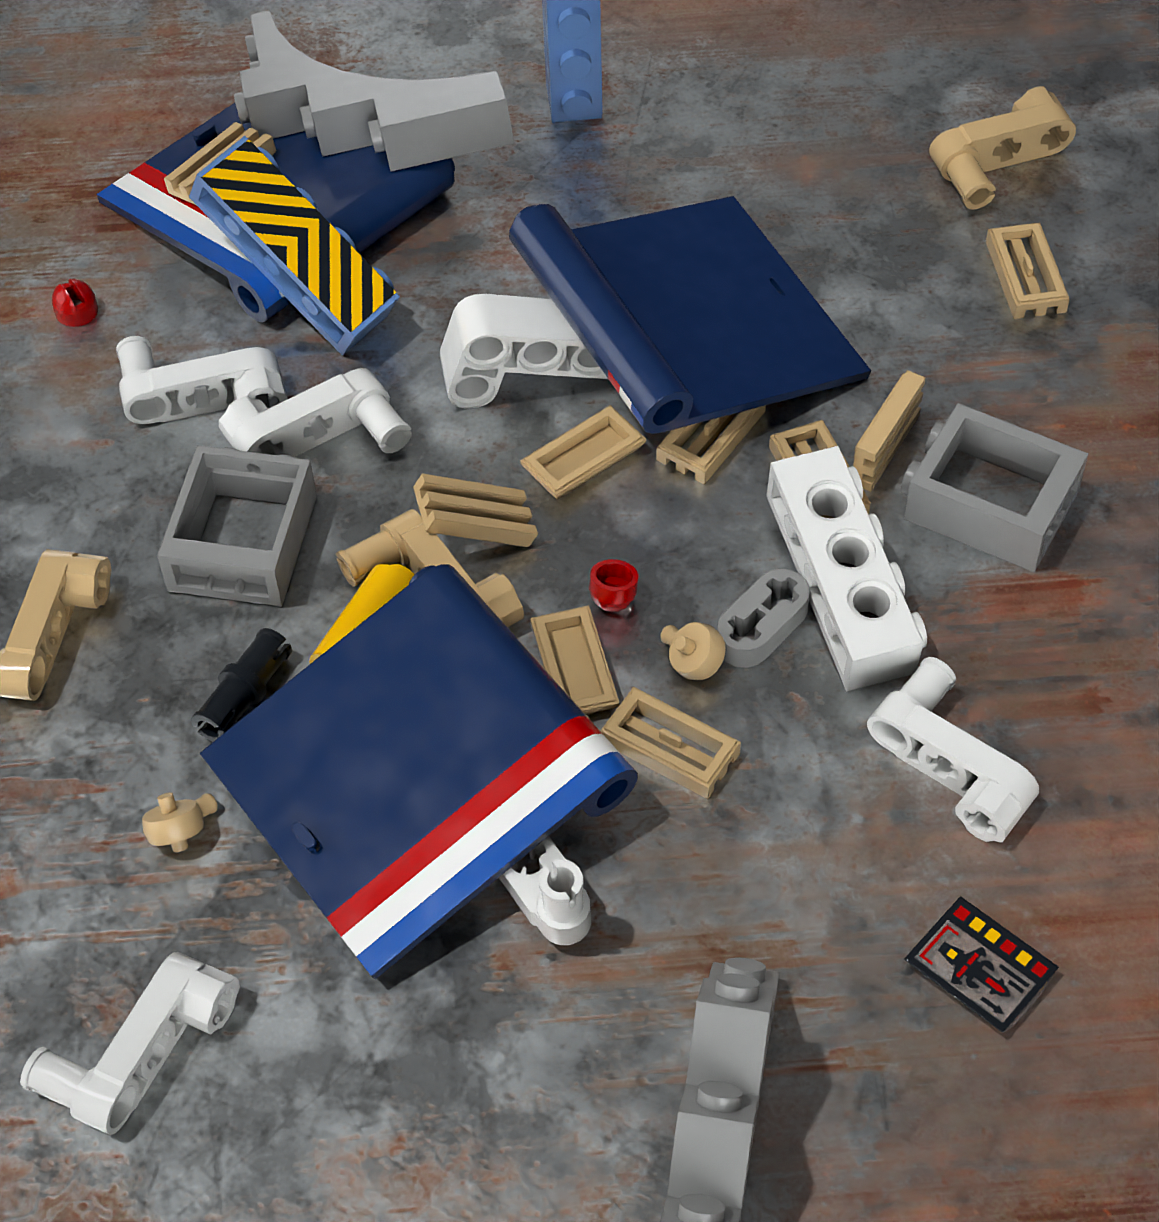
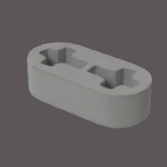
(771, 625)

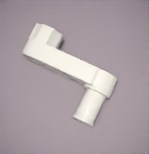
(169, 390)
(316, 417)
(992, 785)
(547, 894)
(105, 1096)

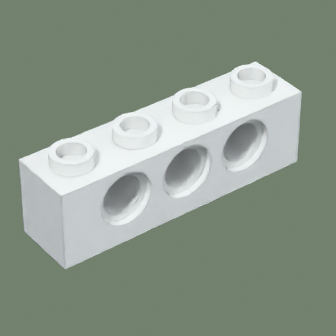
(861, 646)

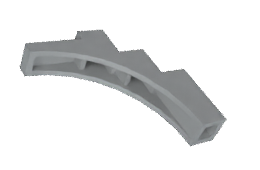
(350, 111)
(721, 1093)

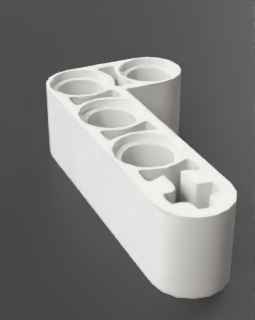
(512, 336)

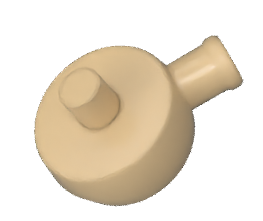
(694, 649)
(176, 820)

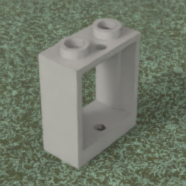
(978, 521)
(234, 570)

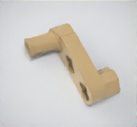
(1029, 132)
(408, 544)
(56, 587)

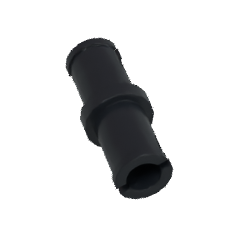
(242, 684)

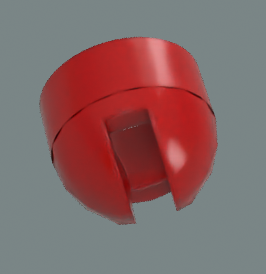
(64, 307)
(613, 584)

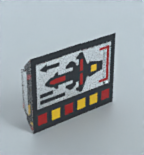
(982, 964)

